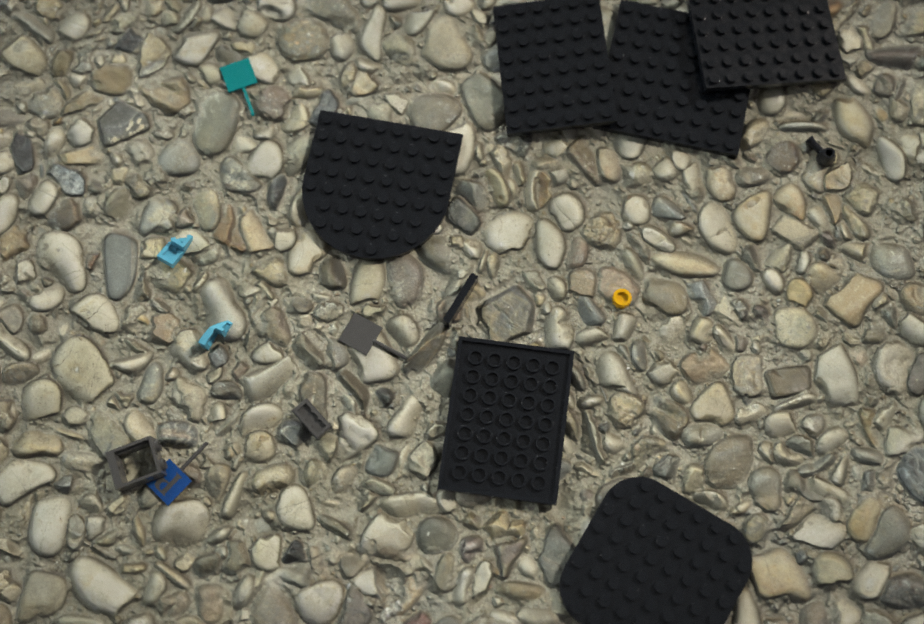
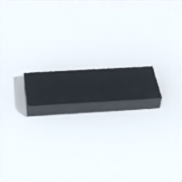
(460, 300)

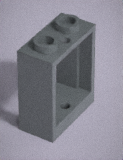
(117, 469)

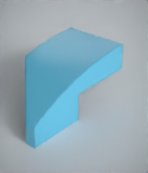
(174, 250)
(212, 332)

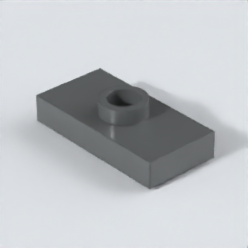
(312, 419)

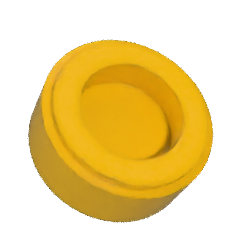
(621, 298)

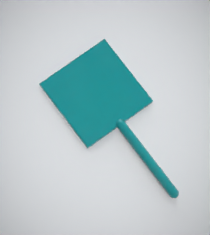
(238, 76)

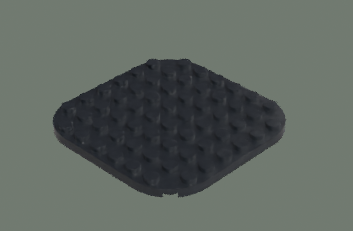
(654, 561)

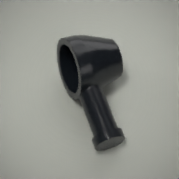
(821, 157)

